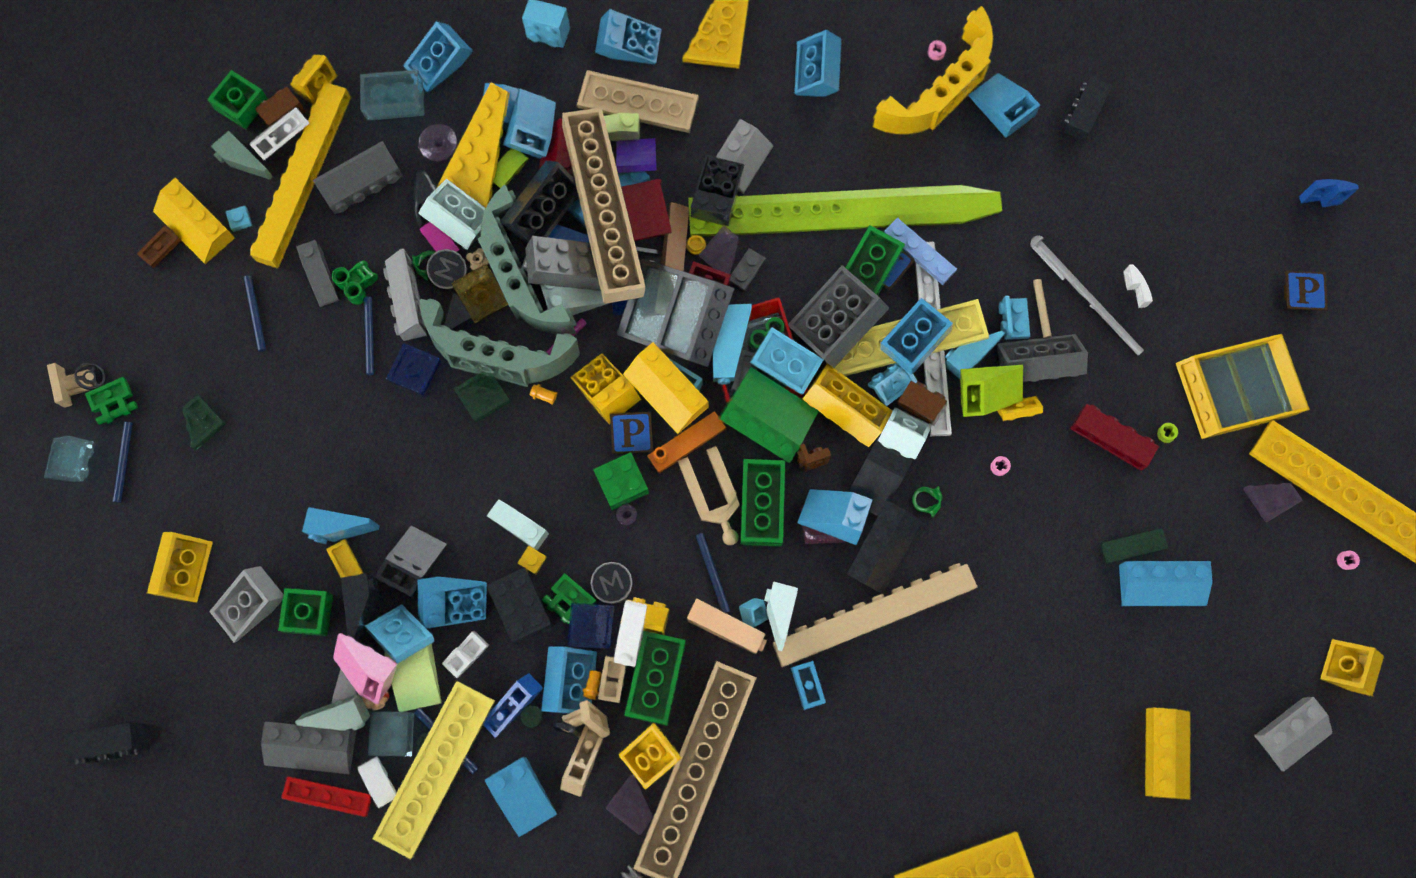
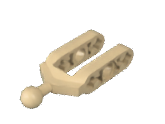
(722, 514)

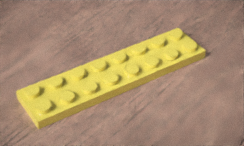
(966, 329)
(433, 770)

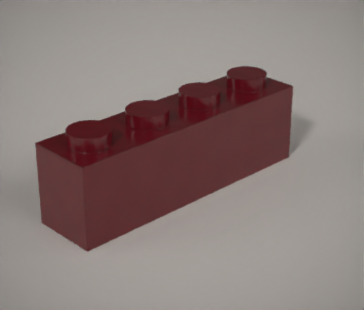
(1114, 437)

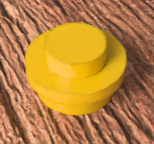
(695, 244)

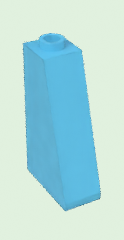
(730, 343)

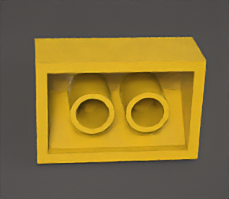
(179, 567)

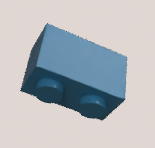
(808, 685)

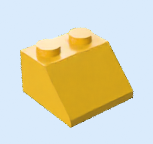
(312, 77)
(655, 617)
(1352, 667)

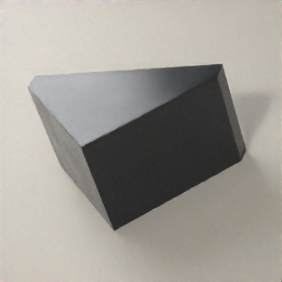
(458, 316)

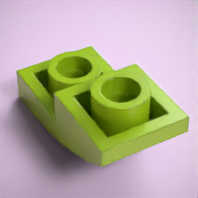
(508, 166)

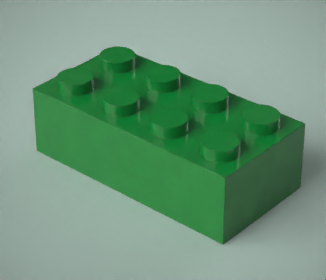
(875, 258)
(763, 502)
(655, 678)

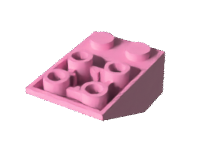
(365, 669)

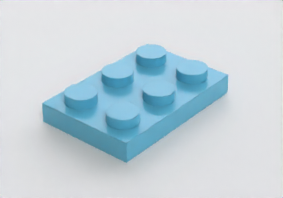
(786, 361)
(399, 633)

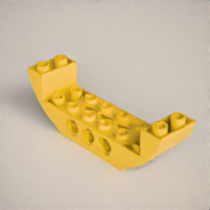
(946, 90)

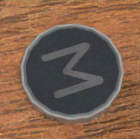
(445, 267)
(611, 583)

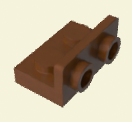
(814, 460)

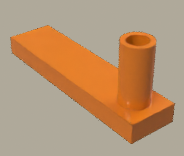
(686, 442)

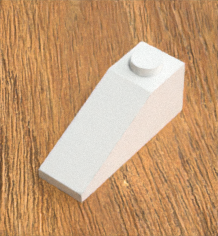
(279, 133)
(630, 633)

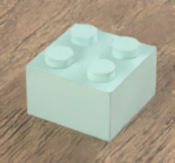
(904, 433)

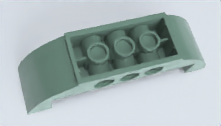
(511, 274)
(504, 361)

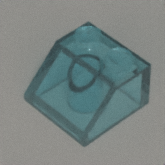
(69, 459)
(391, 734)

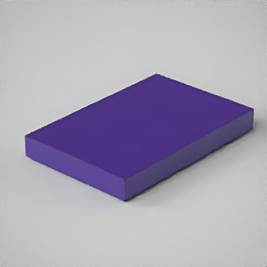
(636, 155)

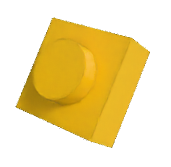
(532, 560)

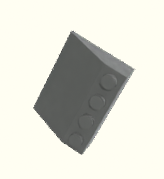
(838, 316)

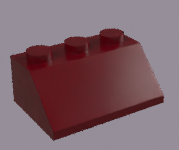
(558, 148)

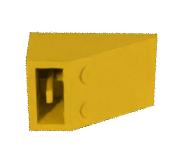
(605, 387)

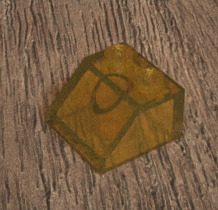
(480, 293)

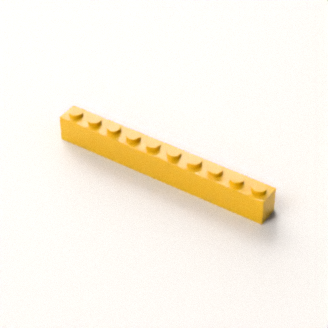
(301, 171)

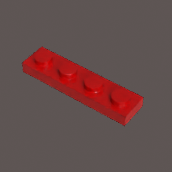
(327, 796)

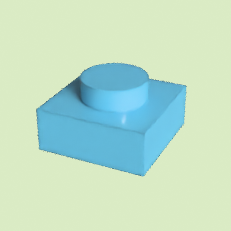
(239, 218)

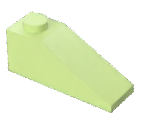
(623, 126)

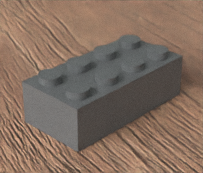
(561, 263)

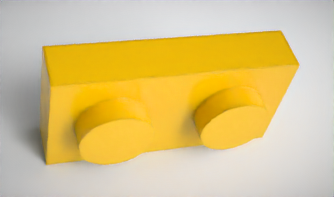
(1028, 407)

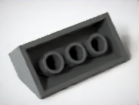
(358, 178)
(1045, 357)
(307, 747)

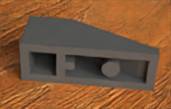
(317, 272)

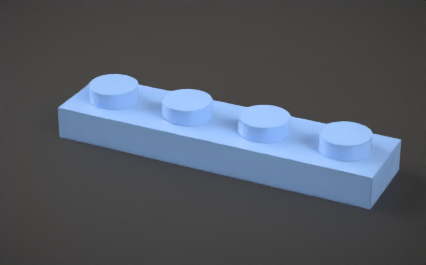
(921, 251)

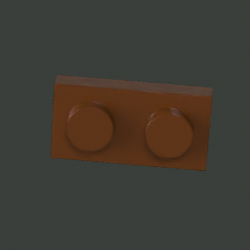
(159, 247)

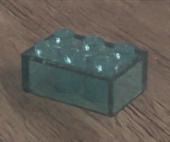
(392, 94)

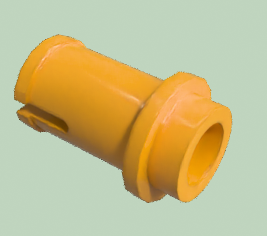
(543, 394)
(592, 685)

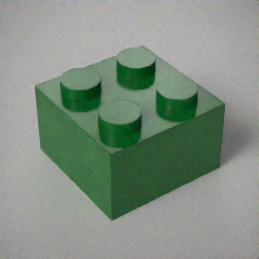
(237, 99)
(621, 481)
(305, 612)

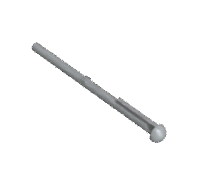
(1062, 271)

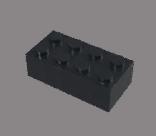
(541, 203)

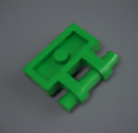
(108, 395)
(569, 592)

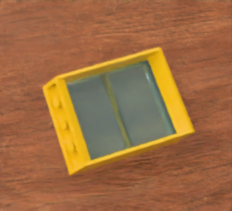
(1242, 386)

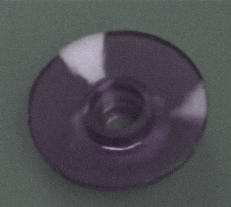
(437, 135)

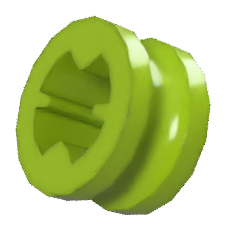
(1174, 432)

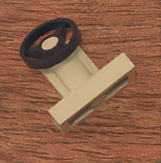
(76, 383)
(587, 715)

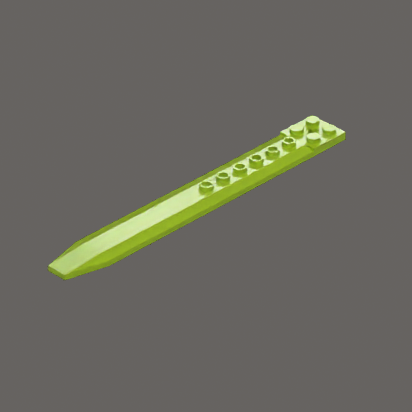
(854, 210)

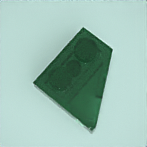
(201, 421)

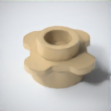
(472, 258)

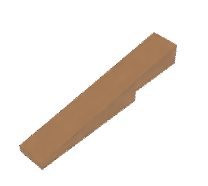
(675, 243)

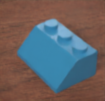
(818, 65)
(566, 677)

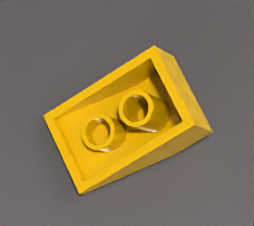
(650, 756)

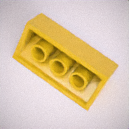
(191, 221)
(666, 388)
(848, 405)
(1167, 753)

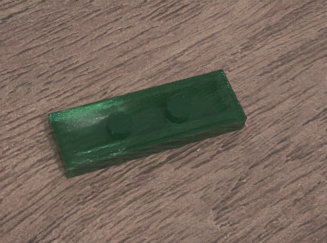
(1134, 545)

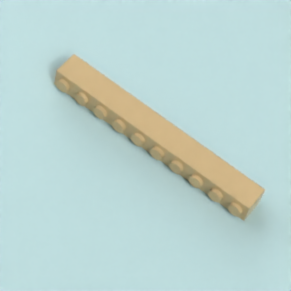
(876, 614)

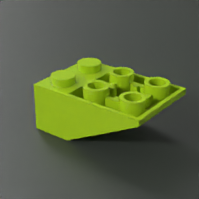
(990, 389)

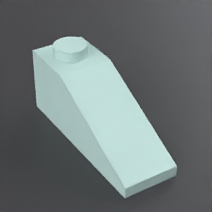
(518, 524)
(779, 610)

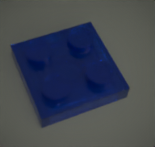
(413, 369)
(590, 625)

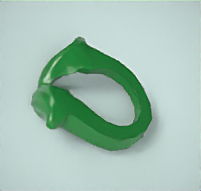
(418, 259)
(934, 493)

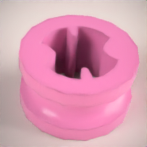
(936, 55)
(997, 460)
(1354, 557)

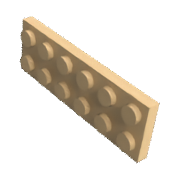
(653, 103)

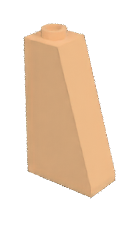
(726, 627)

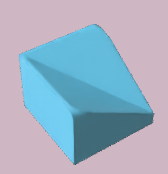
(753, 612)

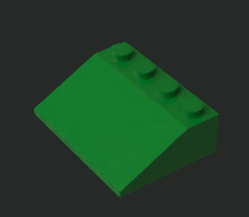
(769, 415)

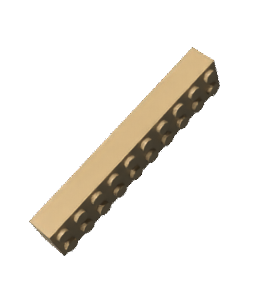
(603, 205)
(695, 773)

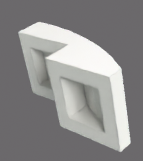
(1136, 281)
(465, 654)
(377, 782)

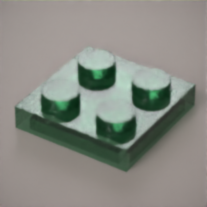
(481, 395)

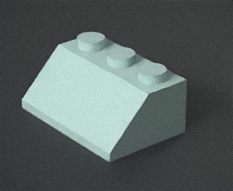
(454, 213)

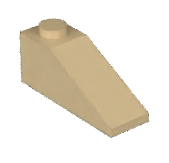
(581, 762)

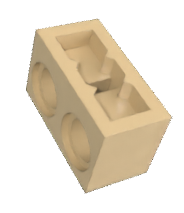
(611, 680)

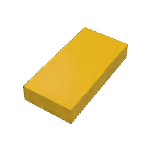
(344, 559)

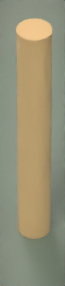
(1042, 308)

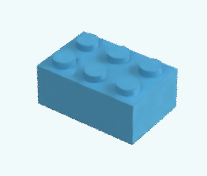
(916, 336)

